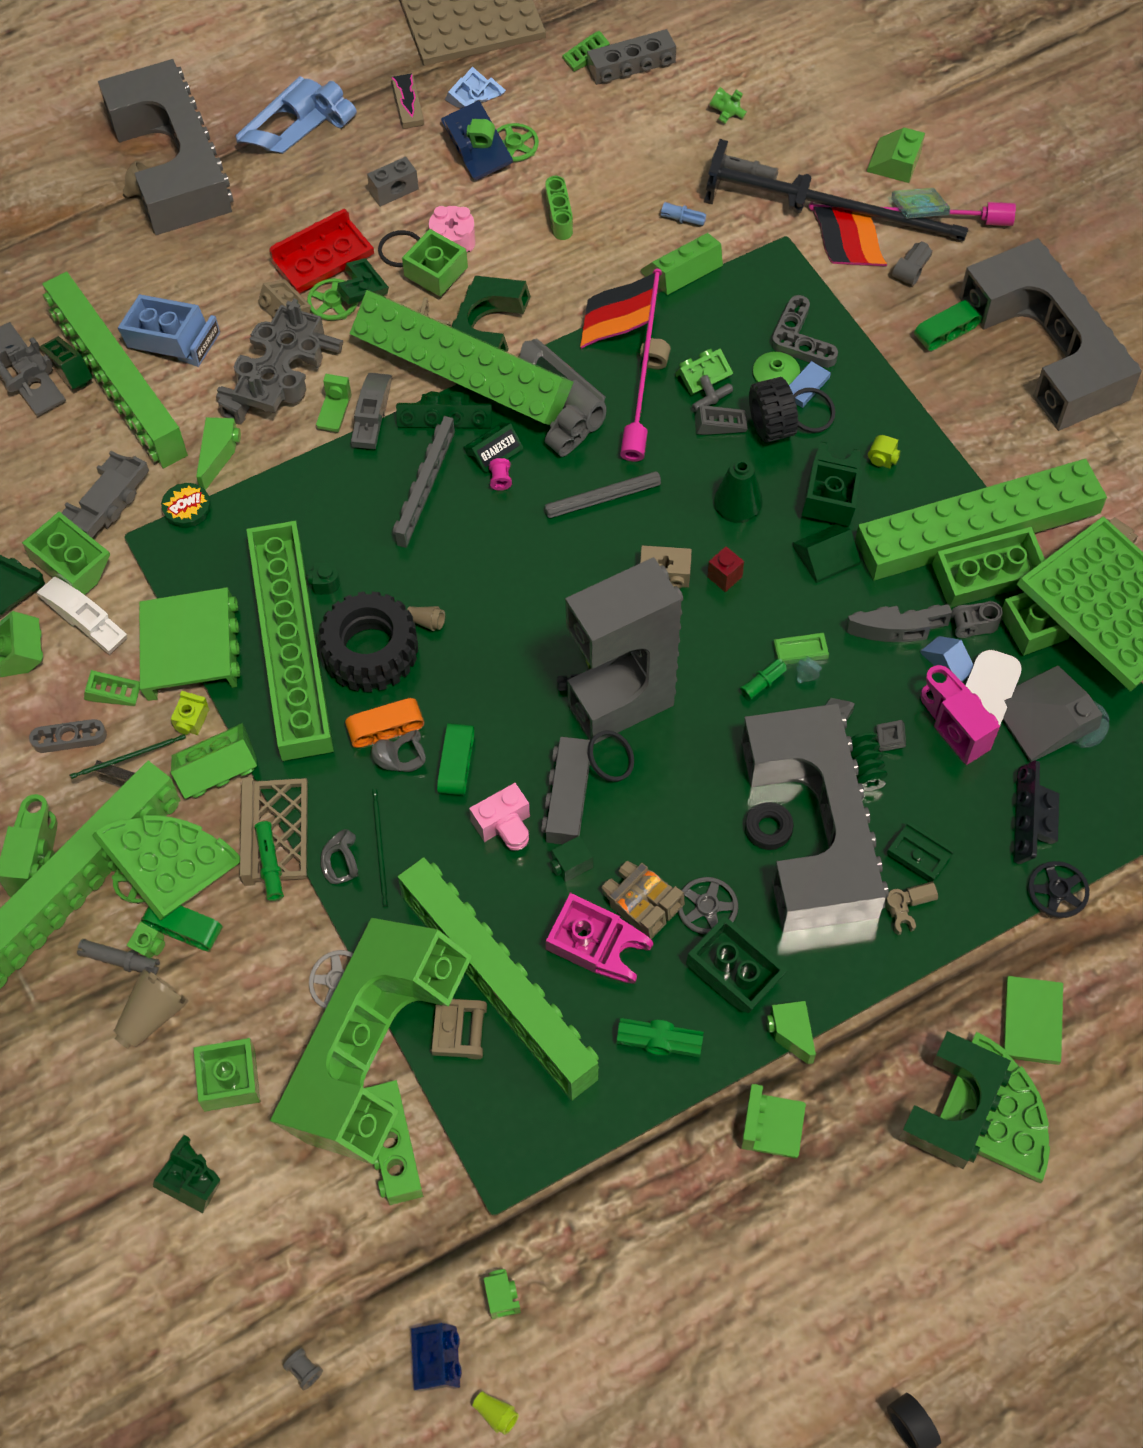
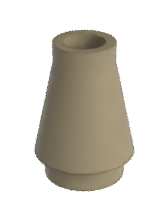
(428, 617)

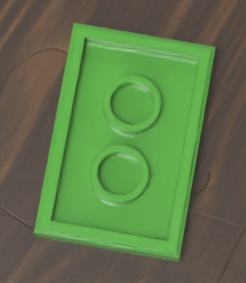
(1033, 1020)

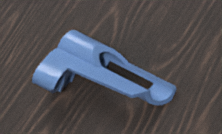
(311, 106)

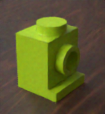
(190, 713)

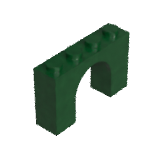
(489, 296)
(957, 1139)

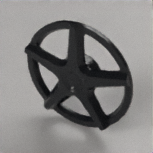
(1058, 889)

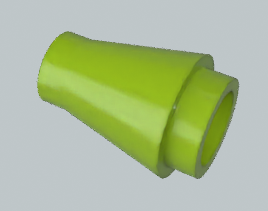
(496, 1412)

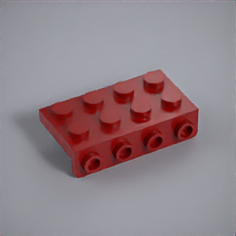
(319, 251)

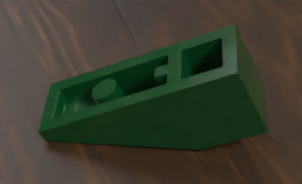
(67, 362)

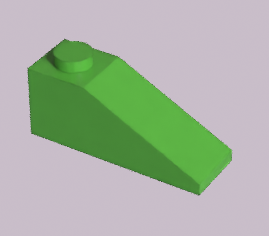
(216, 448)

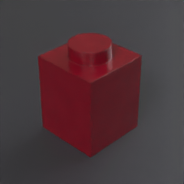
(725, 569)

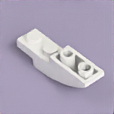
(83, 613)

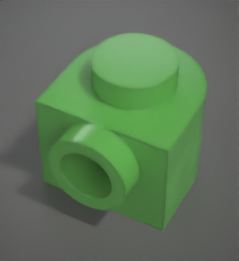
(481, 133)
(146, 941)

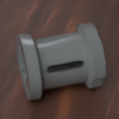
(303, 1369)

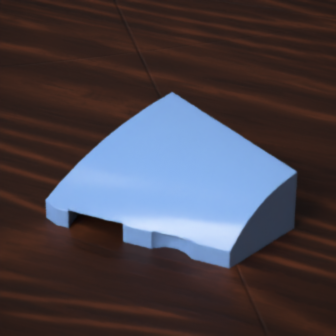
(473, 88)

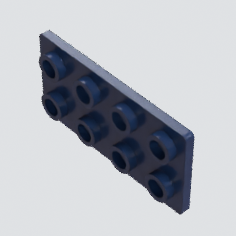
(477, 160)

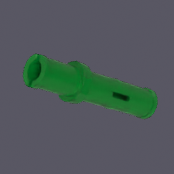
(270, 870)

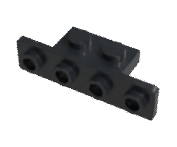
(1035, 813)

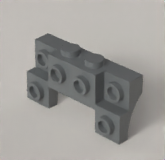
(108, 494)

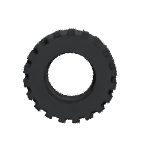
(361, 614)

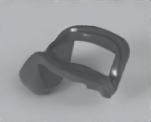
(386, 753)
(339, 842)

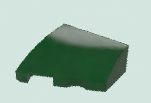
(187, 1177)

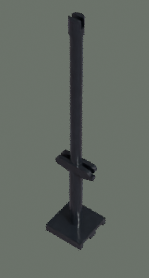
(799, 192)

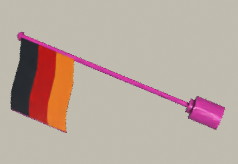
(853, 236)
(617, 313)

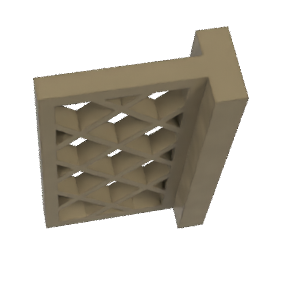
(251, 815)

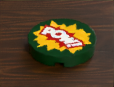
(186, 505)

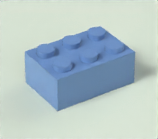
(162, 326)

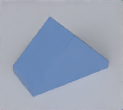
(951, 654)

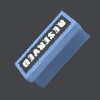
(203, 342)

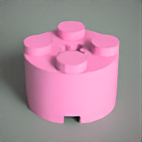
(455, 224)

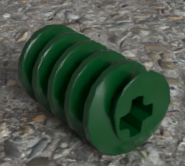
(868, 761)

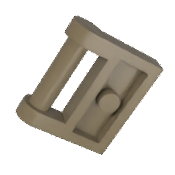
(449, 1029)

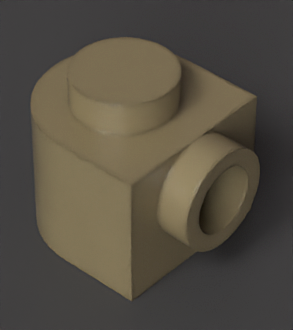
(658, 353)

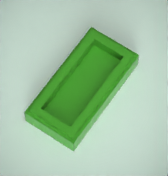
(793, 649)

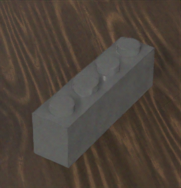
(568, 791)

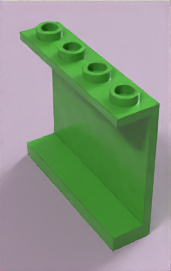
(188, 640)

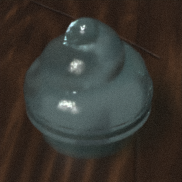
(807, 670)

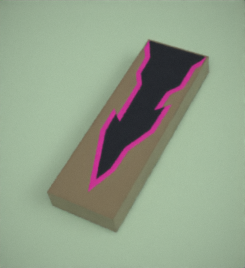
(407, 100)

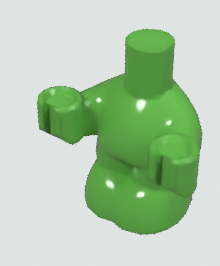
(727, 104)

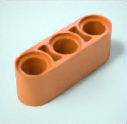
(384, 722)

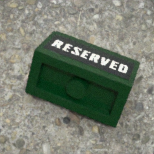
(495, 443)

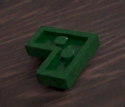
(363, 278)

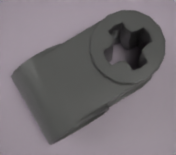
(973, 619)

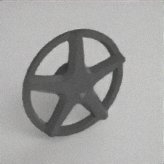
(707, 904)

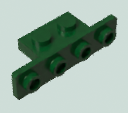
(436, 406)

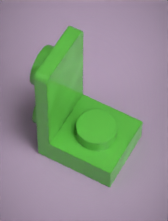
(335, 403)

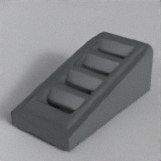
(706, 425)

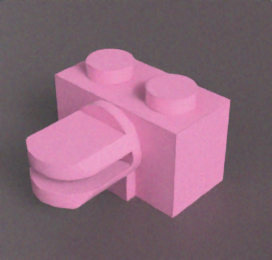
(503, 816)

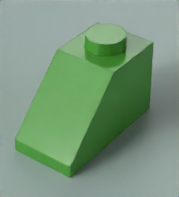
(792, 1029)

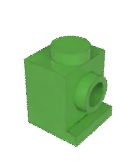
(500, 1294)

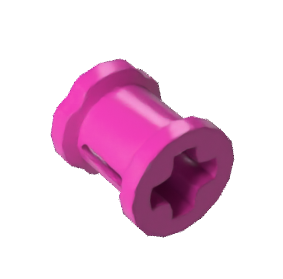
(500, 474)

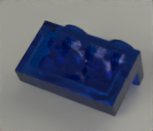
(435, 1357)

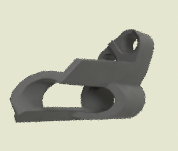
(584, 406)

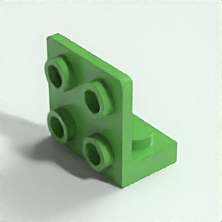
(773, 1124)

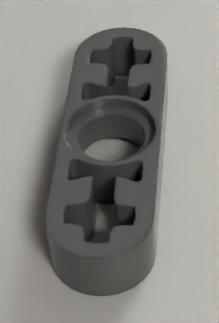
(59, 729)

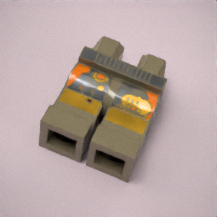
(643, 898)

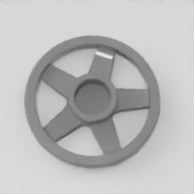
(331, 979)

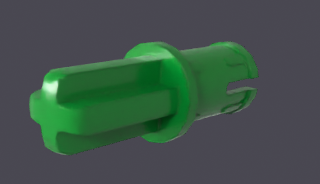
(763, 679)

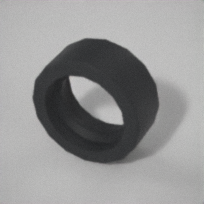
(913, 1423)

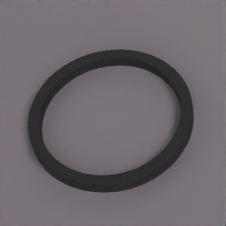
(386, 237)
(830, 402)
(626, 745)

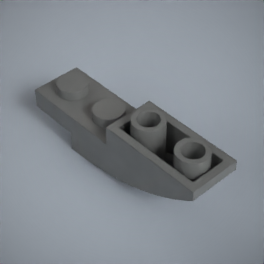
(370, 409)
(889, 625)

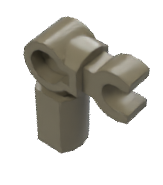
(898, 901)

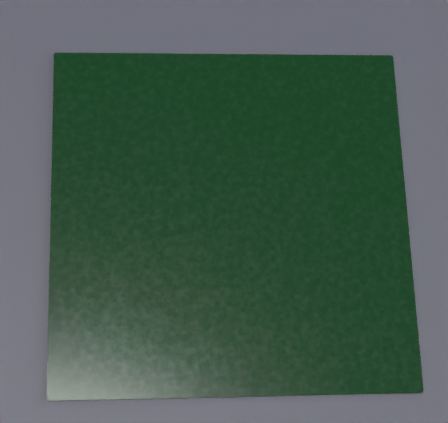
(685, 805)

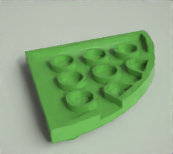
(166, 858)
(1018, 1126)

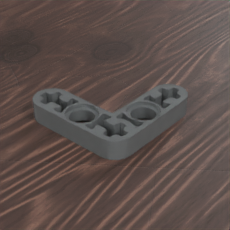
(791, 335)

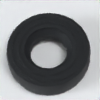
(771, 810)

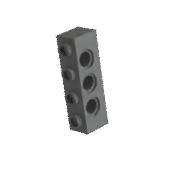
(631, 56)

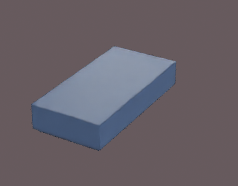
(811, 377)

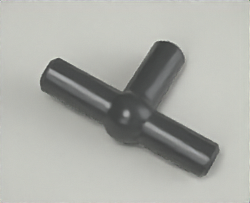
(712, 396)

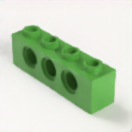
(407, 1184)

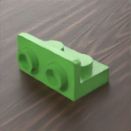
(710, 363)

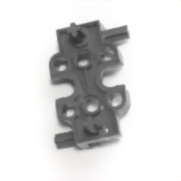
(286, 384)

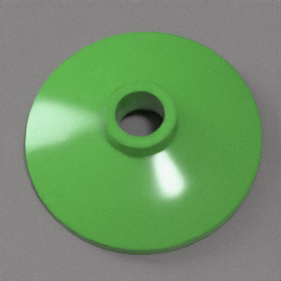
(765, 368)

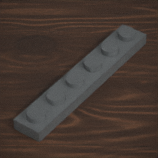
(421, 488)

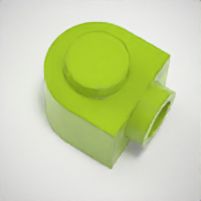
(884, 451)

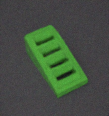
(592, 42)
(103, 679)

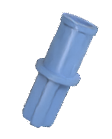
(683, 214)

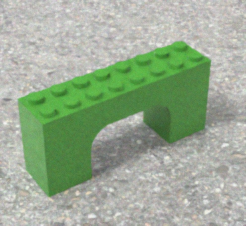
(386, 972)

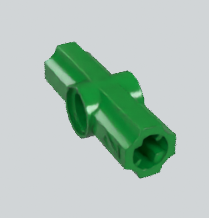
(660, 1037)

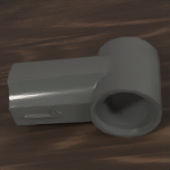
(910, 267)

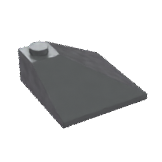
(1050, 713)

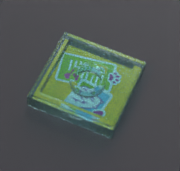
(920, 203)

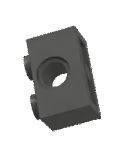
(392, 181)

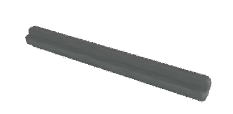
(602, 494)

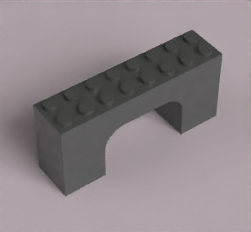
(190, 184)
(1034, 286)
(631, 642)
(814, 751)

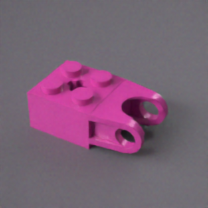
(959, 715)
(604, 940)

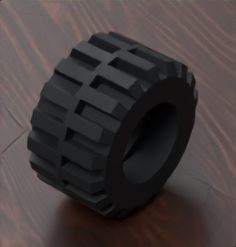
(773, 409)

